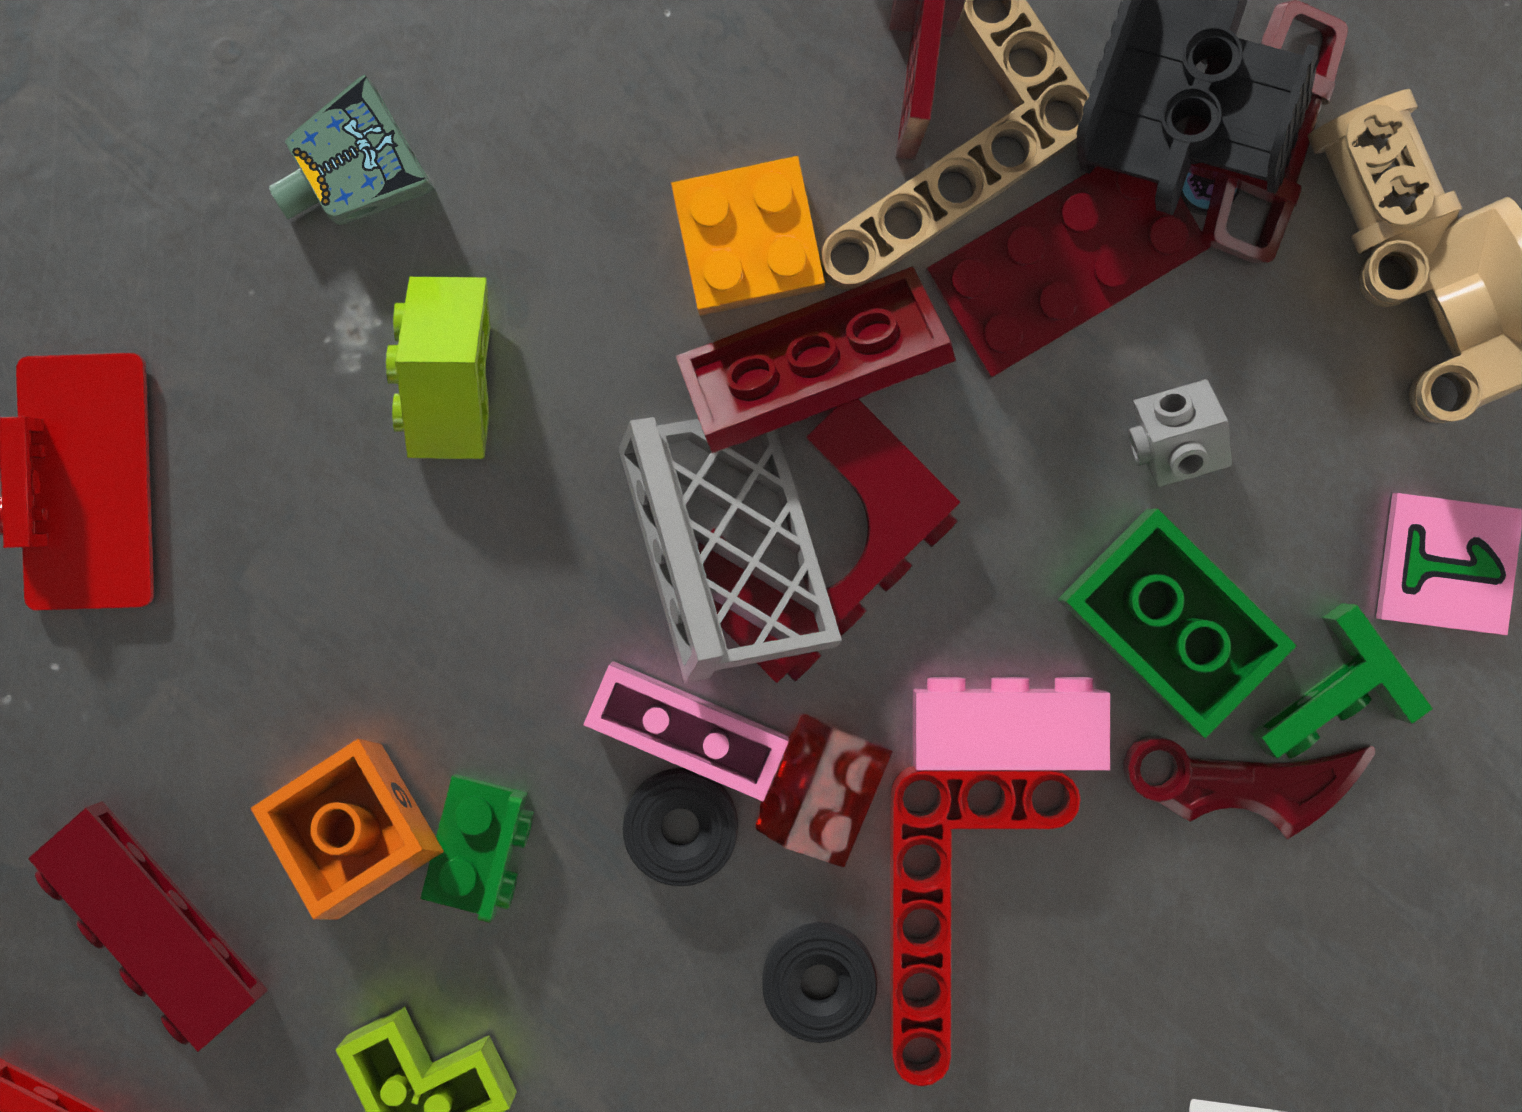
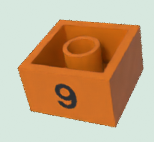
(346, 830)

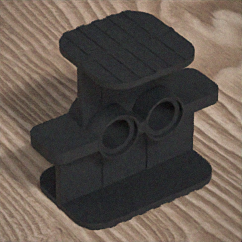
(1153, 82)

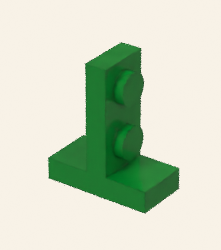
(1345, 689)

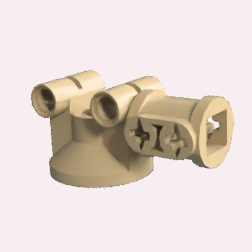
(1461, 263)

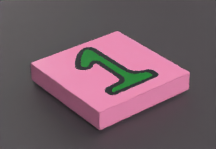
(1449, 563)

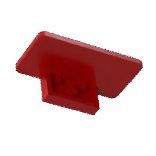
(79, 481)

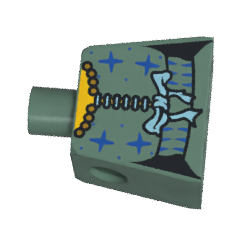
(350, 160)

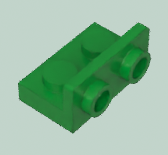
(478, 838)

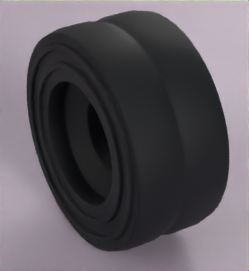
(672, 862)
(819, 1018)

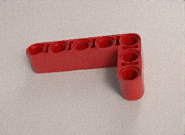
(933, 892)

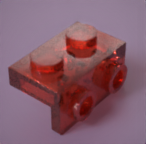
(822, 791)

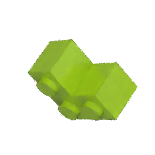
(441, 367)
(397, 1074)

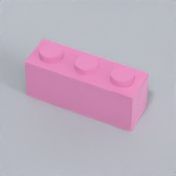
(1011, 725)
(687, 730)

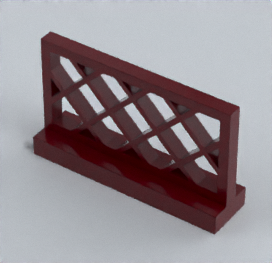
(927, 23)

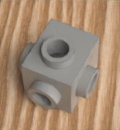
(1181, 433)

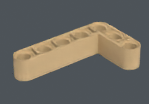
(974, 158)

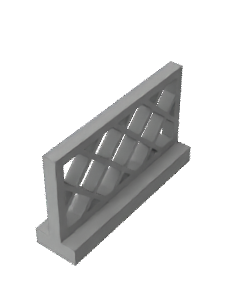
(679, 565)

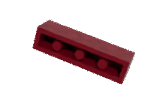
(146, 926)

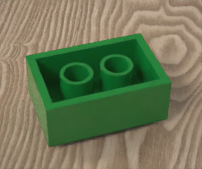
(1177, 622)

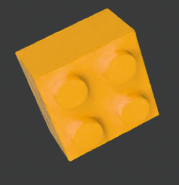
(748, 235)

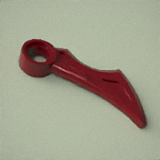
(1282, 792)

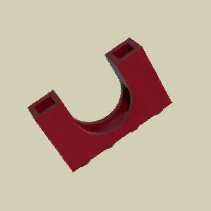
(901, 510)

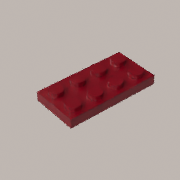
(1061, 264)
(814, 359)

